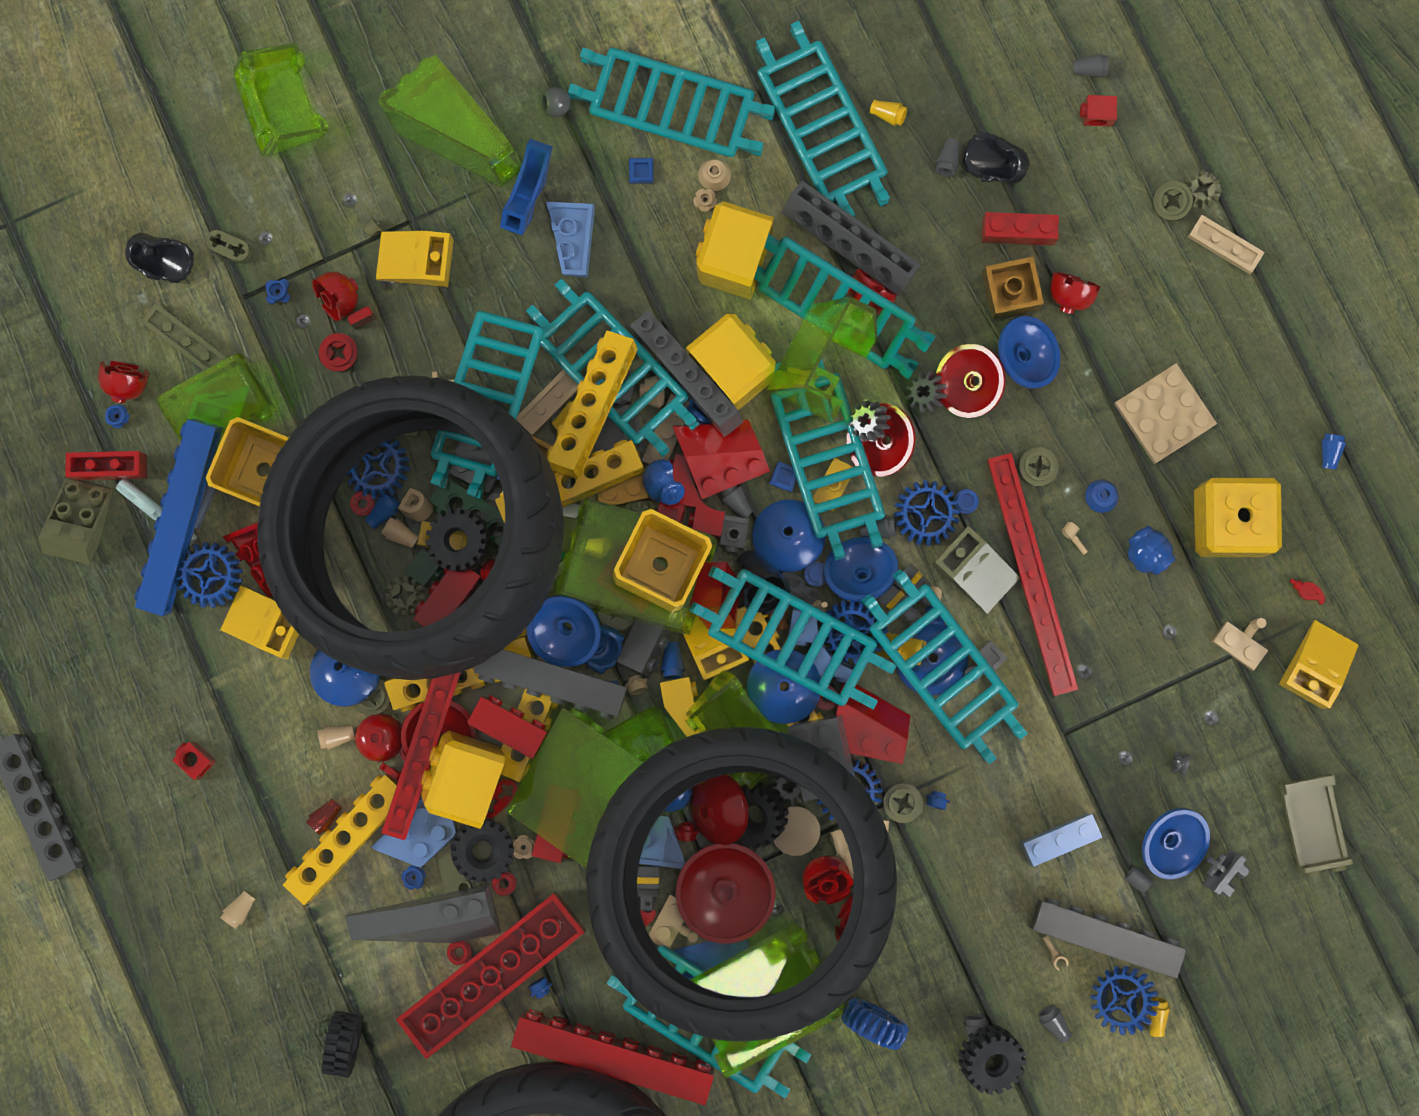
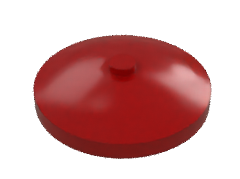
(725, 893)

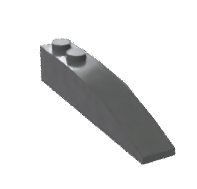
(433, 919)

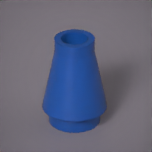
(1332, 450)
(382, 510)
(672, 662)

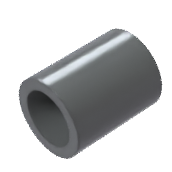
(1138, 879)

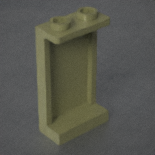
(1314, 825)

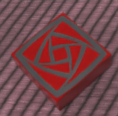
(361, 317)

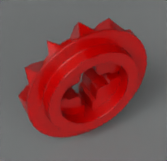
(338, 341)

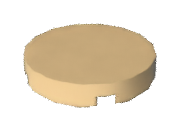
(800, 833)

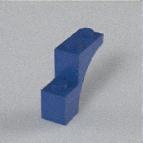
(528, 186)

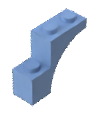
(823, 657)

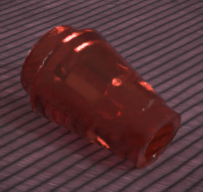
(323, 817)

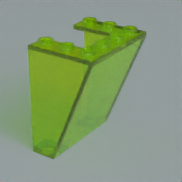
(446, 120)
(836, 321)
(591, 562)
(572, 783)
(760, 971)

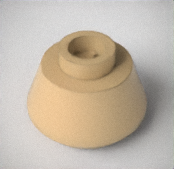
(712, 180)
(658, 401)

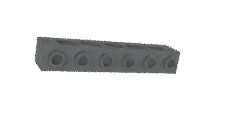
(850, 238)
(687, 373)
(33, 821)

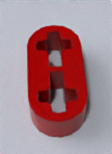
(505, 801)

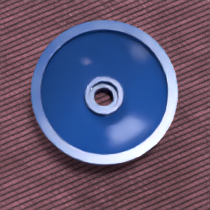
(1029, 352)
(783, 551)
(861, 561)
(561, 644)
(943, 653)
(340, 687)
(779, 705)
(1176, 843)

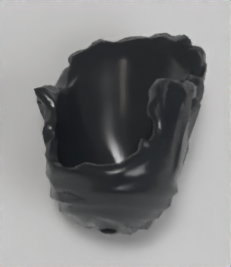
(987, 159)
(159, 257)

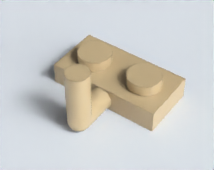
(1239, 643)
(669, 924)

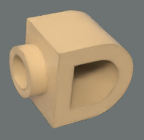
(416, 506)

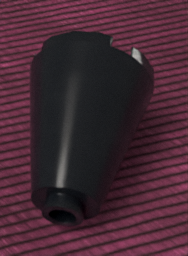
(759, 566)

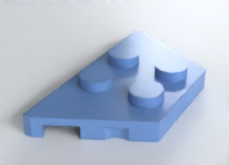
(425, 838)
(662, 846)

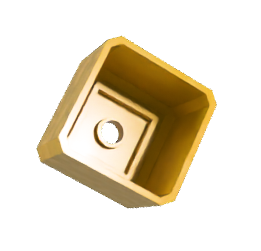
(733, 249)
(734, 359)
(239, 457)
(1217, 521)
(667, 539)
(461, 778)

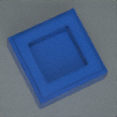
(641, 171)
(783, 477)

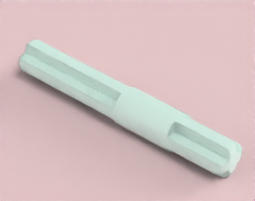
(143, 501)

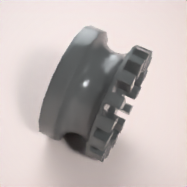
(1181, 763)

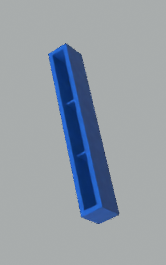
(178, 516)

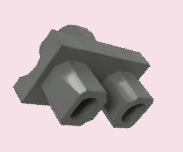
(1223, 871)

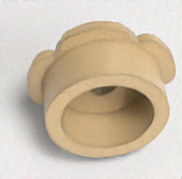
(705, 206)
(637, 685)
(529, 844)

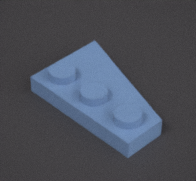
(573, 235)

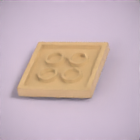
(1165, 413)

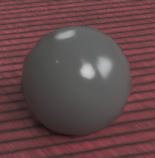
(555, 102)

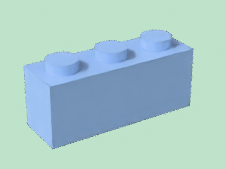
(1060, 839)

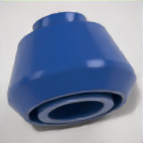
(1104, 502)

